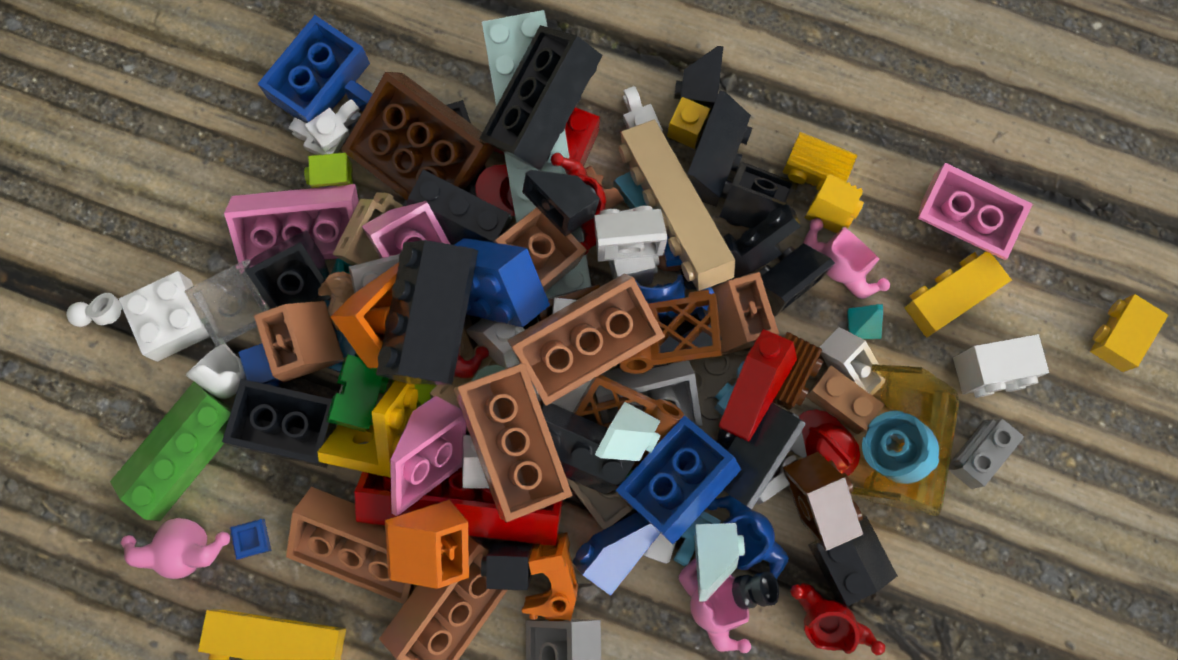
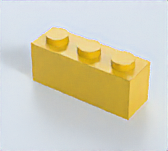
(956, 292)

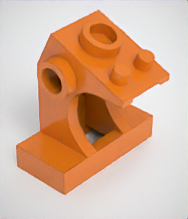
(557, 565)

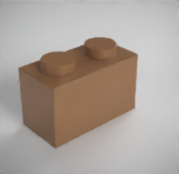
(844, 400)

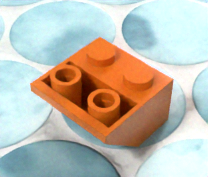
(428, 546)

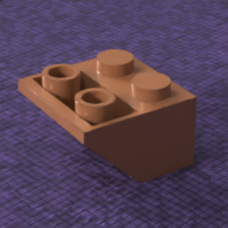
(743, 312)
(298, 339)

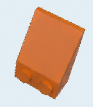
(365, 314)

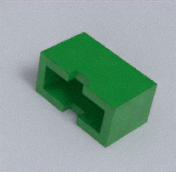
(358, 395)

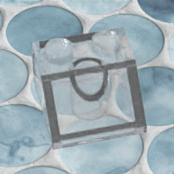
(227, 303)

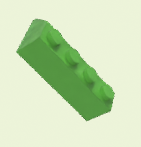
(173, 454)

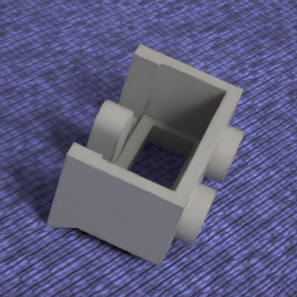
(985, 452)

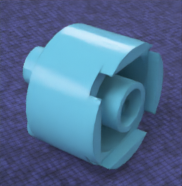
(883, 441)

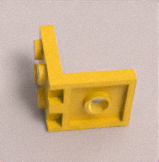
(389, 422)

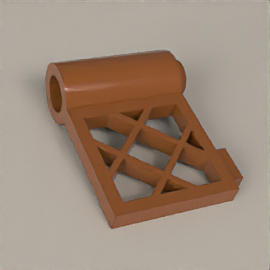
(650, 356)
(660, 409)

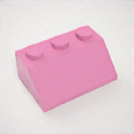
(974, 210)
(403, 225)

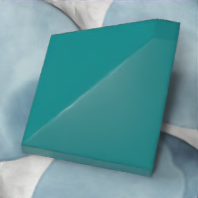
(866, 321)

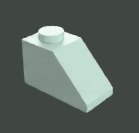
(629, 435)
(716, 555)

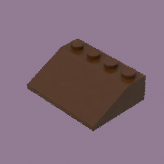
(414, 131)

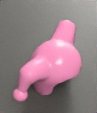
(851, 259)
(175, 549)
(718, 613)

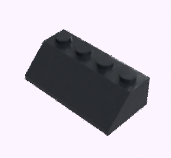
(541, 96)
(427, 313)

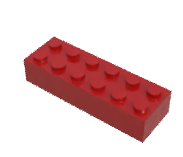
(475, 504)

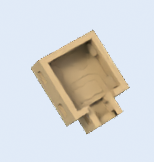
(354, 244)

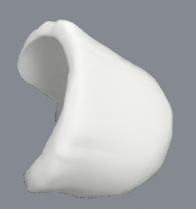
(218, 372)

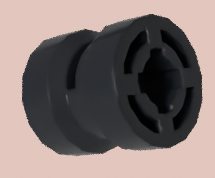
(755, 590)

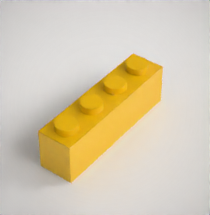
(267, 638)

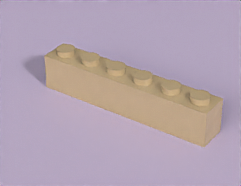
(686, 219)

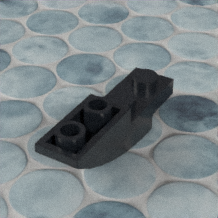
(759, 244)

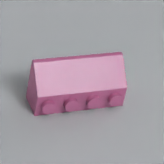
(273, 217)

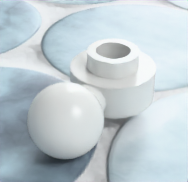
(102, 310)

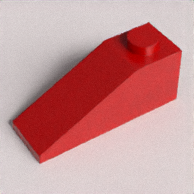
(758, 384)

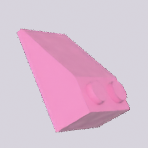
(426, 452)

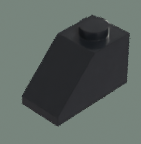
(702, 79)
(561, 198)
(507, 566)

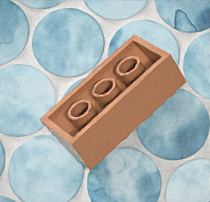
(586, 338)
(513, 442)
(332, 541)
(446, 619)

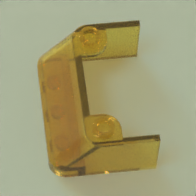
(934, 404)

